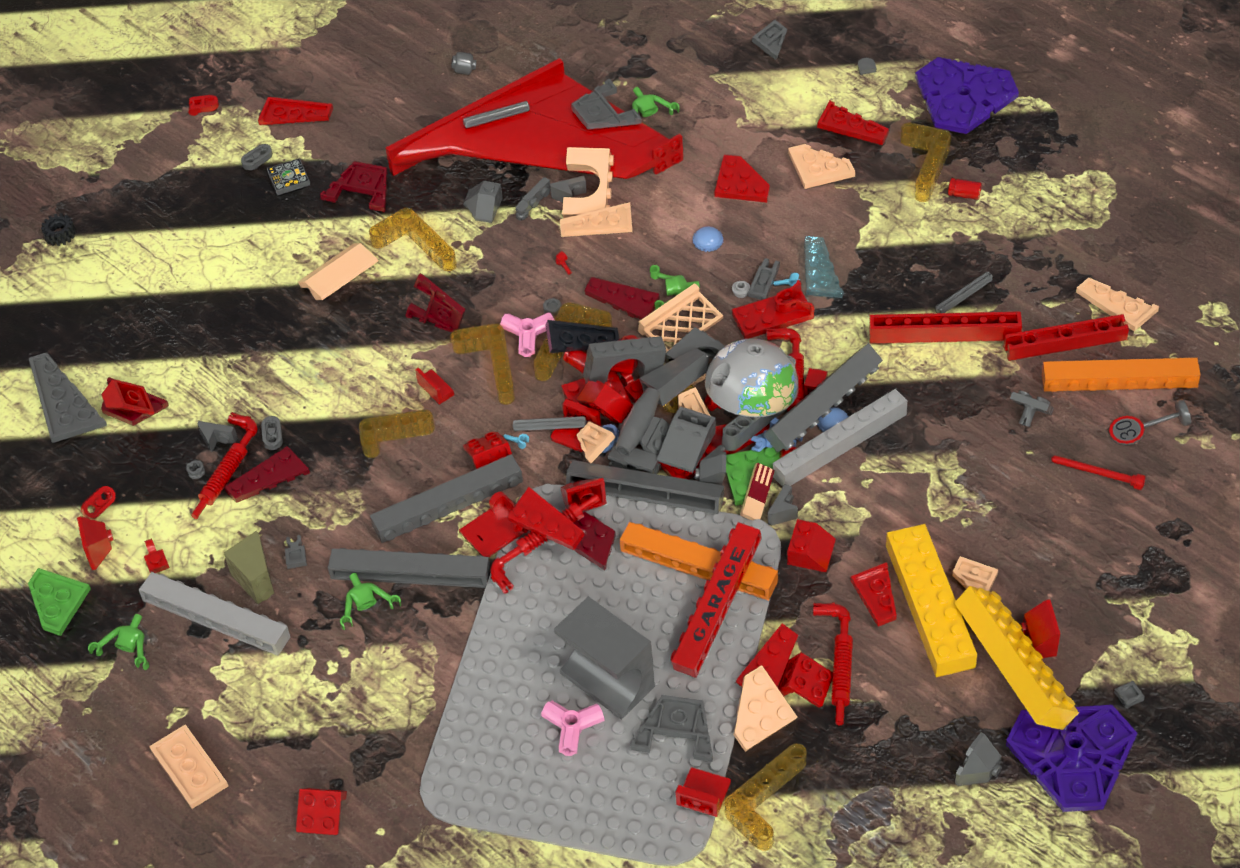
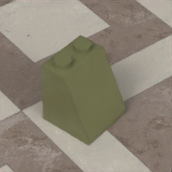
(250, 568)

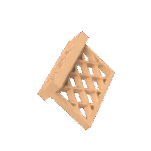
(673, 307)

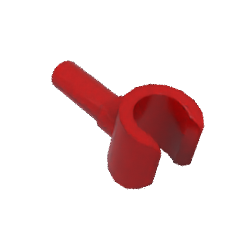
(561, 257)

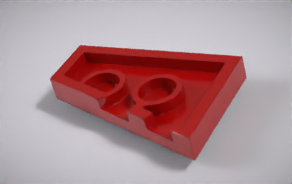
(876, 593)

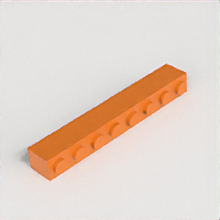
(1120, 374)
(692, 558)

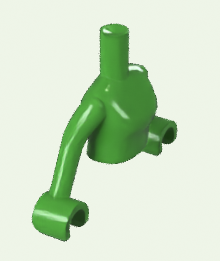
(646, 105)
(674, 284)
(363, 598)
(127, 640)

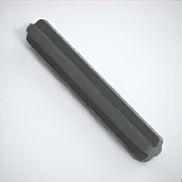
(496, 114)
(963, 293)
(549, 423)

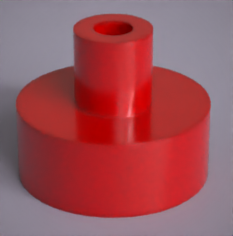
(710, 404)

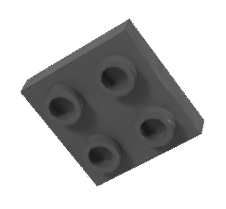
(1031, 405)

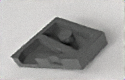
(771, 38)

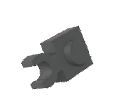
(295, 554)

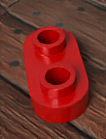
(97, 503)

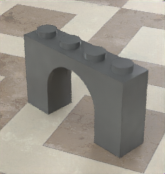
(695, 339)
(605, 355)

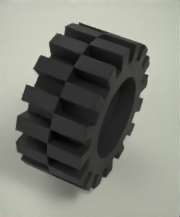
(57, 237)

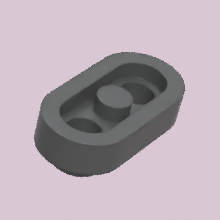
(256, 157)
(272, 436)

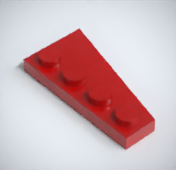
(293, 111)
(543, 519)

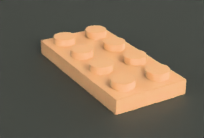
(188, 766)

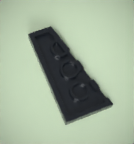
(576, 336)

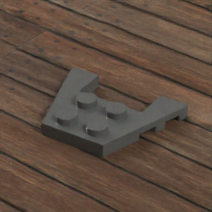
(596, 111)
(680, 719)

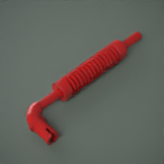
(795, 338)
(228, 464)
(532, 541)
(842, 657)

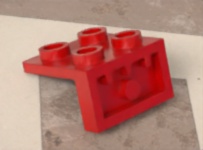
(487, 449)
(806, 679)
(703, 792)
(319, 810)

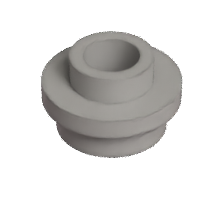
(740, 289)

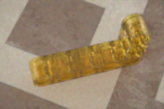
(937, 144)
(409, 223)
(569, 312)
(486, 338)
(762, 792)

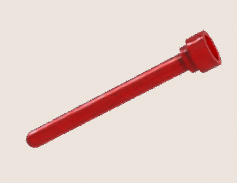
(1136, 481)

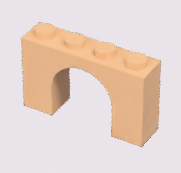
(595, 161)

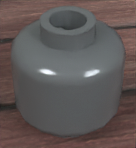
(463, 63)

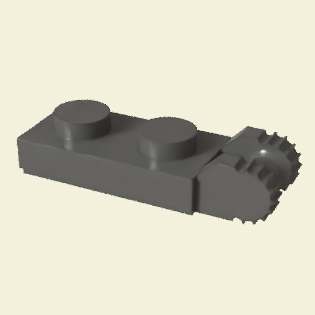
(532, 198)
(763, 280)

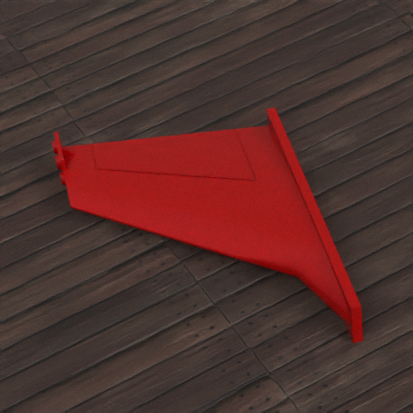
(539, 134)

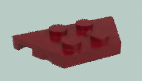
(134, 418)
(597, 541)

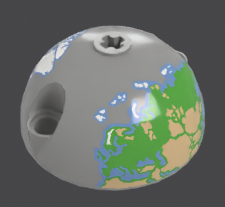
(752, 378)

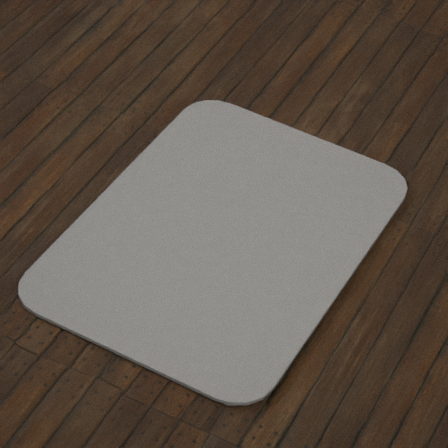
(500, 760)

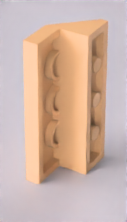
(338, 271)

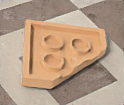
(819, 166)
(760, 710)

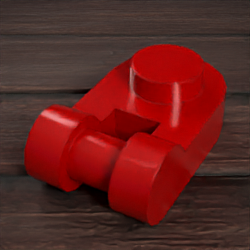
(202, 104)

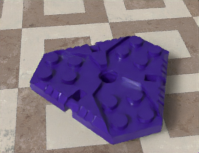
(964, 94)
(1075, 775)

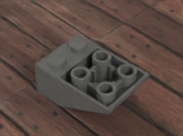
(687, 439)

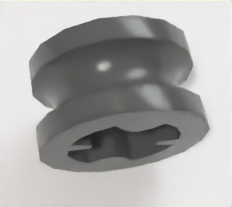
(200, 471)

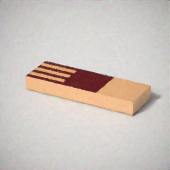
(757, 492)

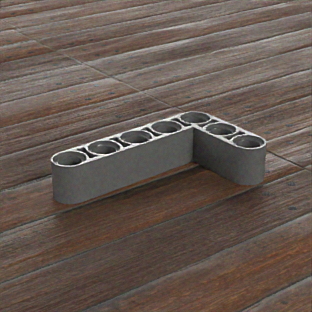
(743, 429)

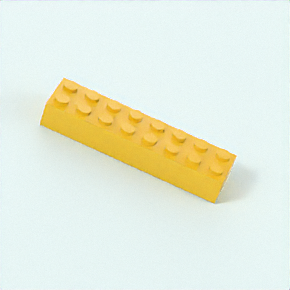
(931, 600)
(1016, 658)

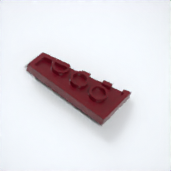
(629, 299)
(274, 470)

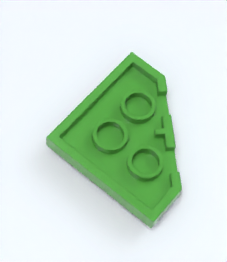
(740, 469)
(56, 599)

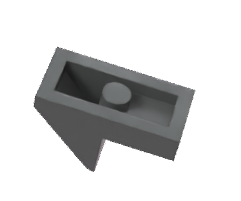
(568, 188)
(216, 432)
(782, 508)

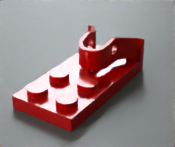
(779, 311)

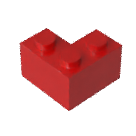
(606, 400)

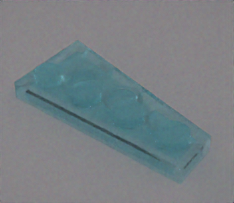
(819, 270)

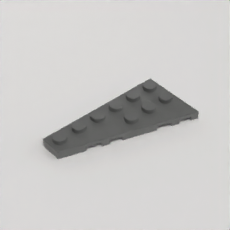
(62, 403)

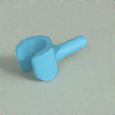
(791, 281)
(523, 437)

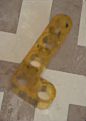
(393, 427)

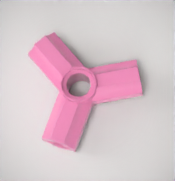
(526, 330)
(570, 733)

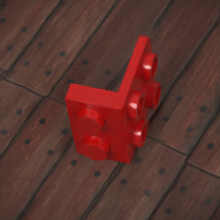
(569, 437)

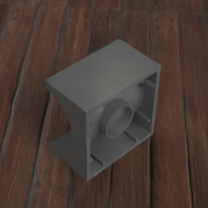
(608, 659)

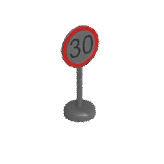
(1129, 429)

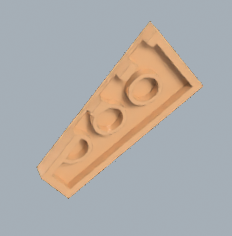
(603, 221)
(1117, 303)

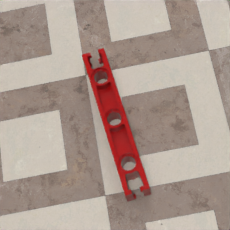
(1065, 337)

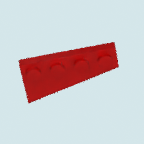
(843, 122)
(773, 655)

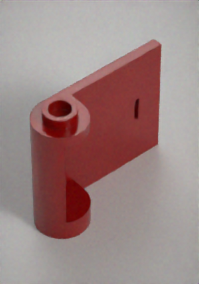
(493, 527)

